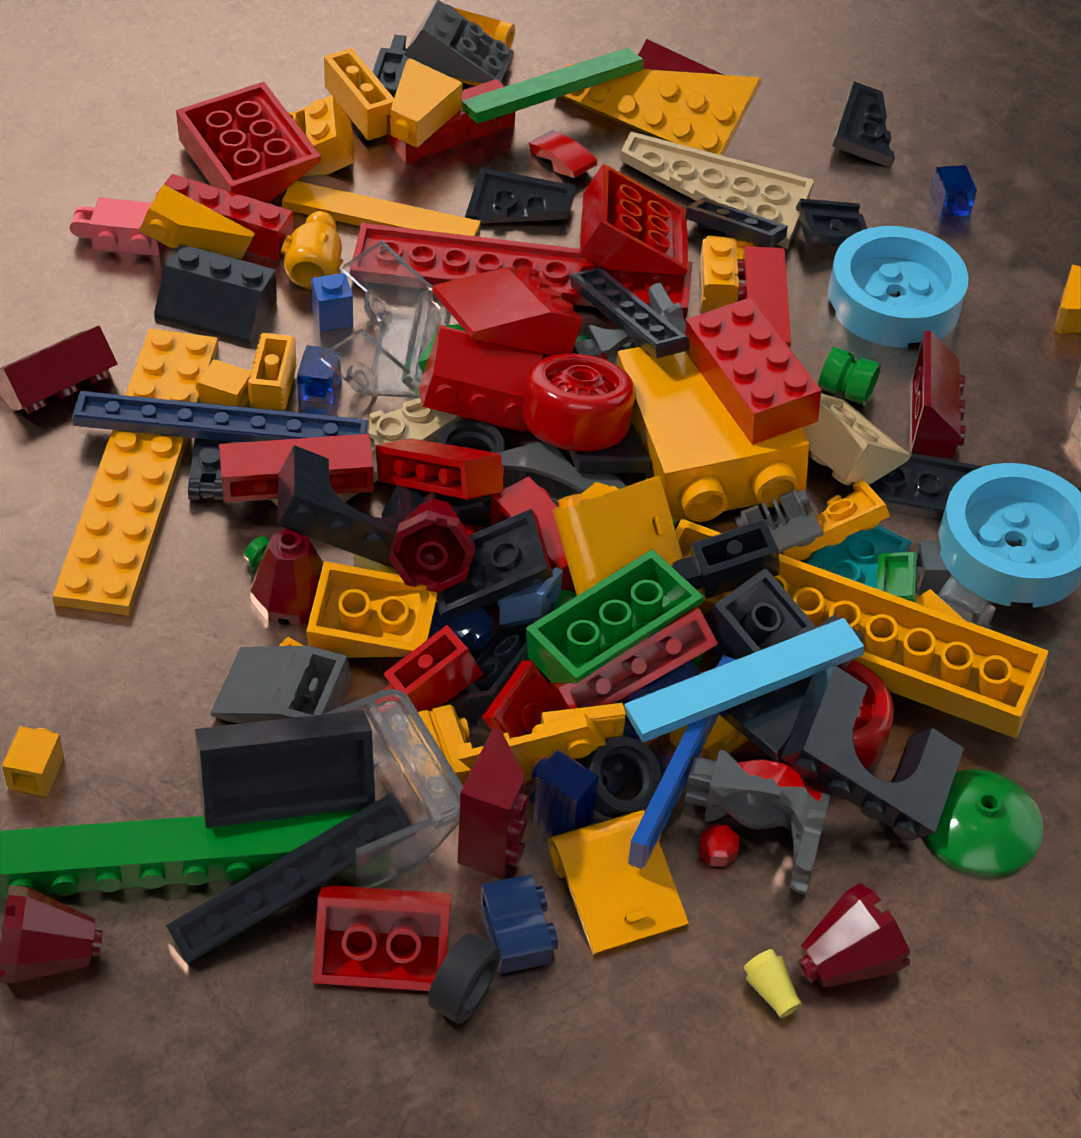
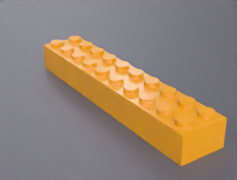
(913, 646)

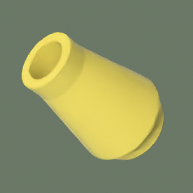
(772, 981)

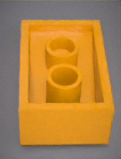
(368, 613)

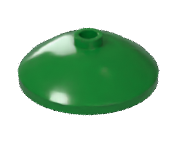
(983, 838)

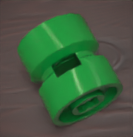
(850, 376)

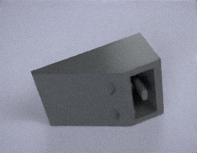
(458, 47)
(282, 684)

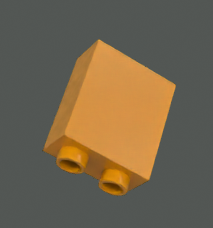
(700, 447)

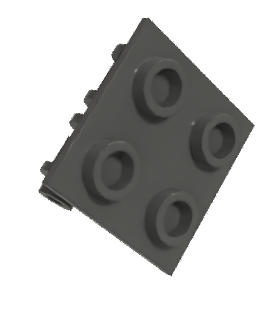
(790, 528)

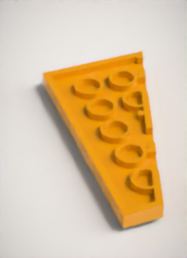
(674, 105)

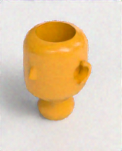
(312, 250)

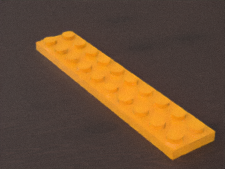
(132, 483)

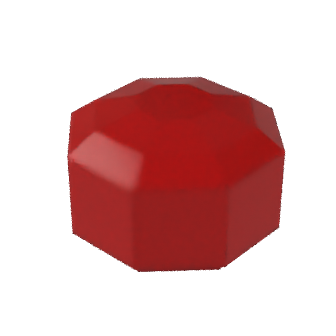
(718, 845)

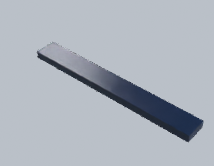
(206, 420)

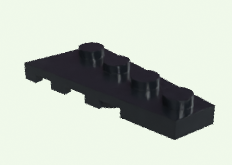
(771, 716)

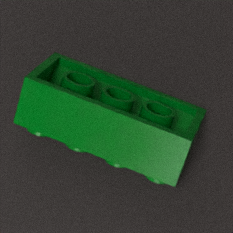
(609, 619)

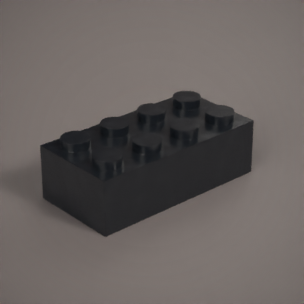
(285, 768)

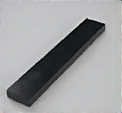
(629, 313)
(284, 880)

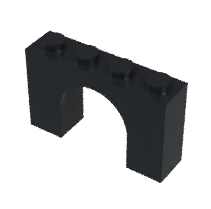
(314, 509)
(824, 751)

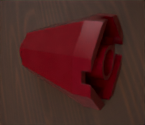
(432, 547)
(287, 578)
(44, 937)
(854, 942)

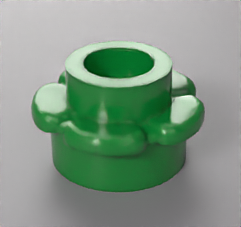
(255, 551)

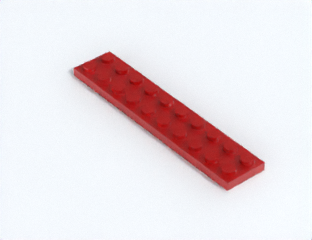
(451, 256)

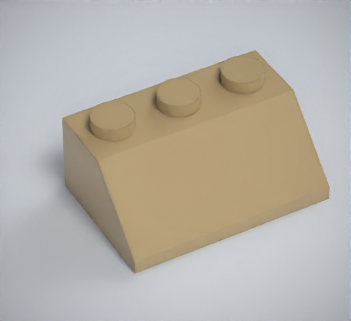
(851, 444)

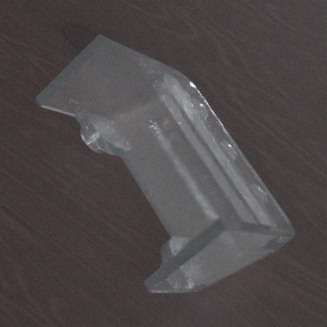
(407, 320)
(420, 779)

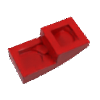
(565, 153)

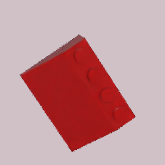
(246, 142)
(632, 226)
(512, 310)

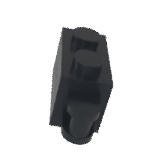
(730, 559)

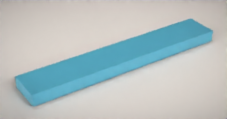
(743, 679)

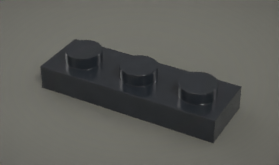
(736, 223)

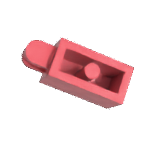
(115, 226)

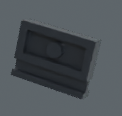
(829, 220)

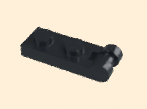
(206, 470)

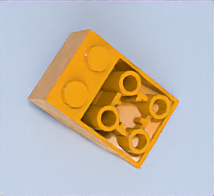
(329, 133)

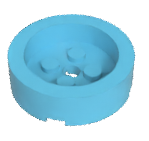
(892, 260)
(1014, 505)

